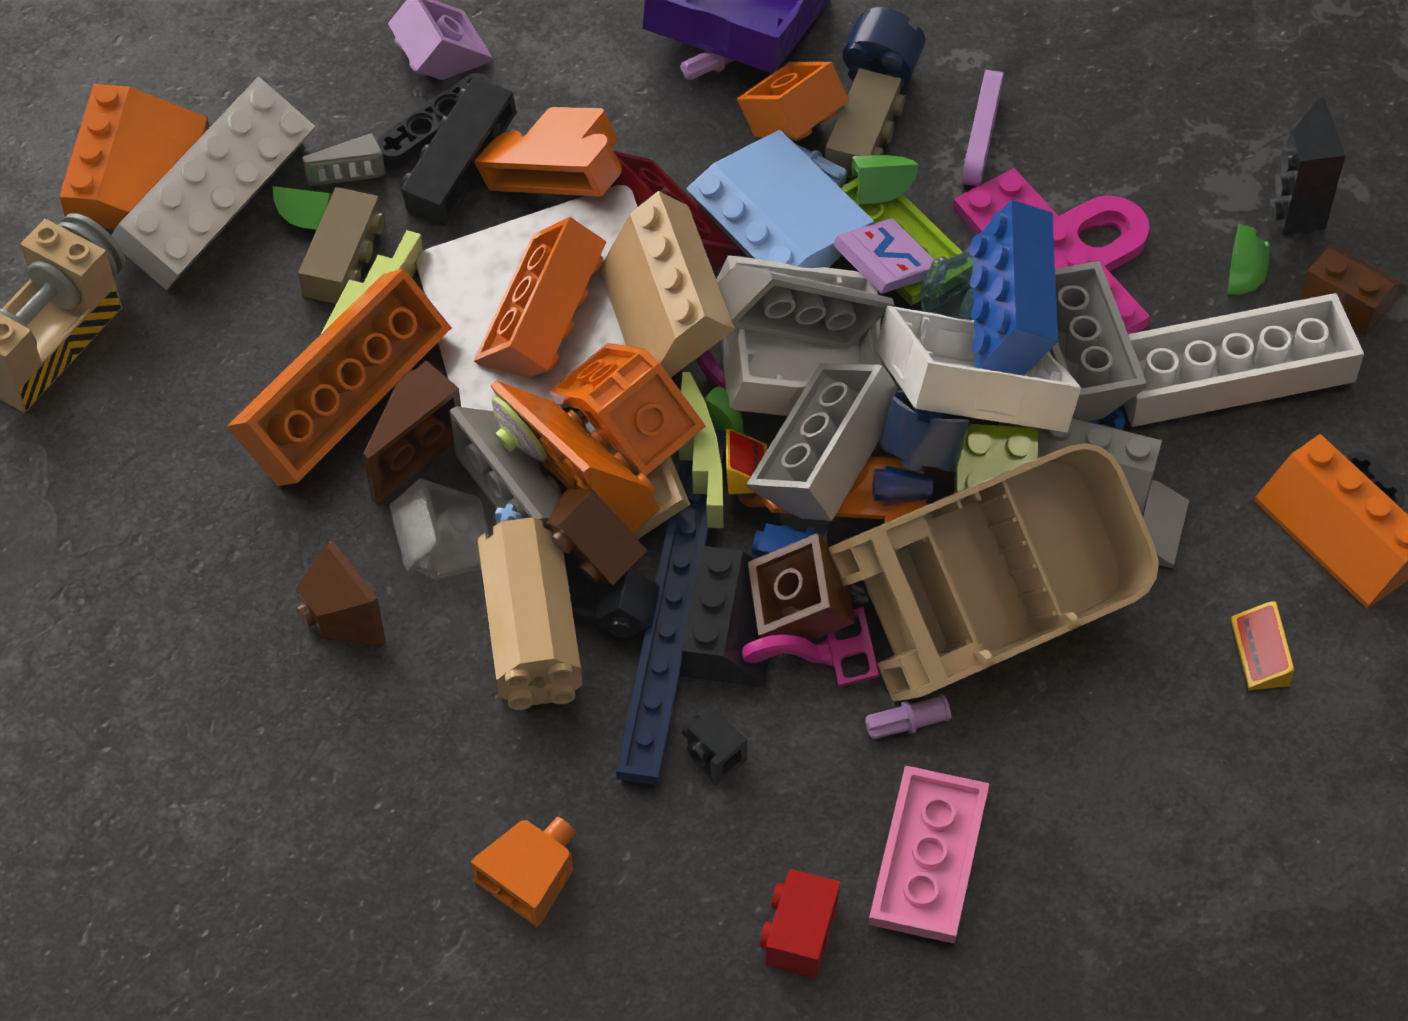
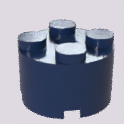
(884, 45)
(923, 436)

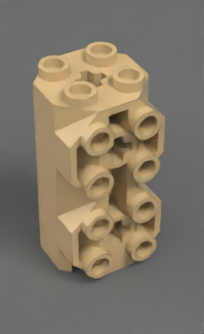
(529, 615)

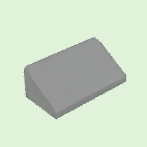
(1165, 520)

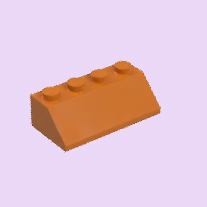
(542, 300)
(1340, 520)

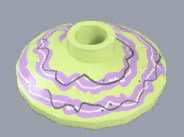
(515, 431)

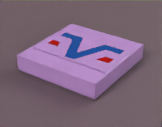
(885, 255)

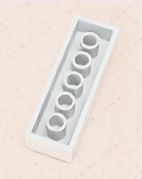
(211, 183)
(1243, 359)

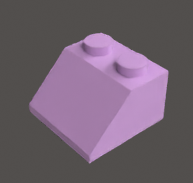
(438, 39)

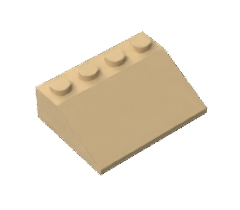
(665, 285)

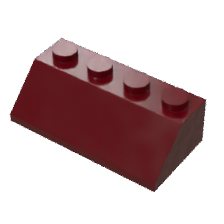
(647, 178)

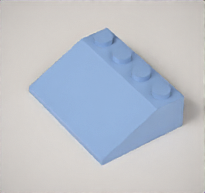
(777, 203)

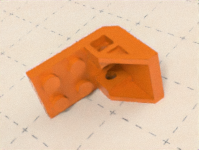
(631, 404)

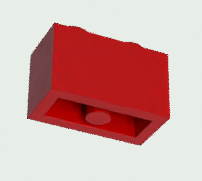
(801, 922)

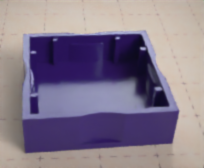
(742, 30)

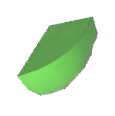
(882, 177)
(301, 206)
(1249, 261)
(721, 413)

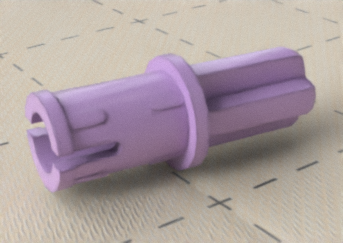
(704, 63)
(908, 717)

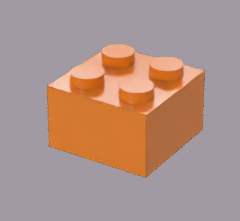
(794, 99)

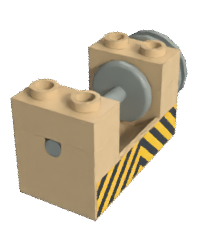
(59, 307)

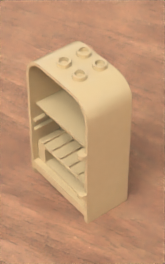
(1001, 567)

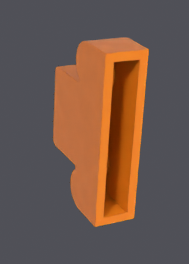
(561, 154)

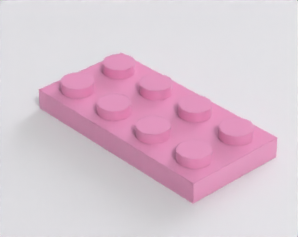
(929, 854)

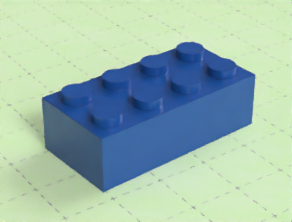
(1014, 289)

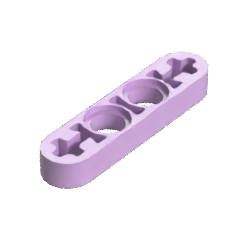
(982, 128)

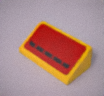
(742, 459)
(1263, 647)

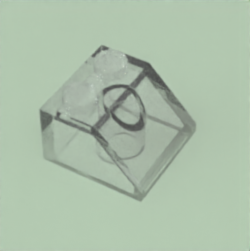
(438, 530)

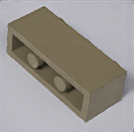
(865, 119)
(341, 244)

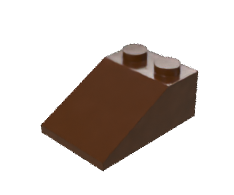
(411, 429)

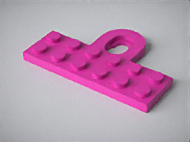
(982, 202)

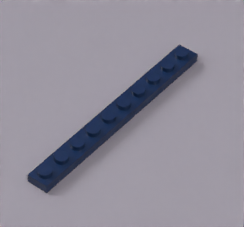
(661, 651)

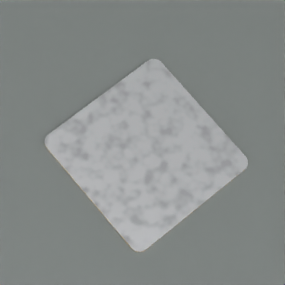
(473, 272)

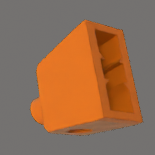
(527, 867)

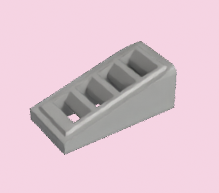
(345, 162)

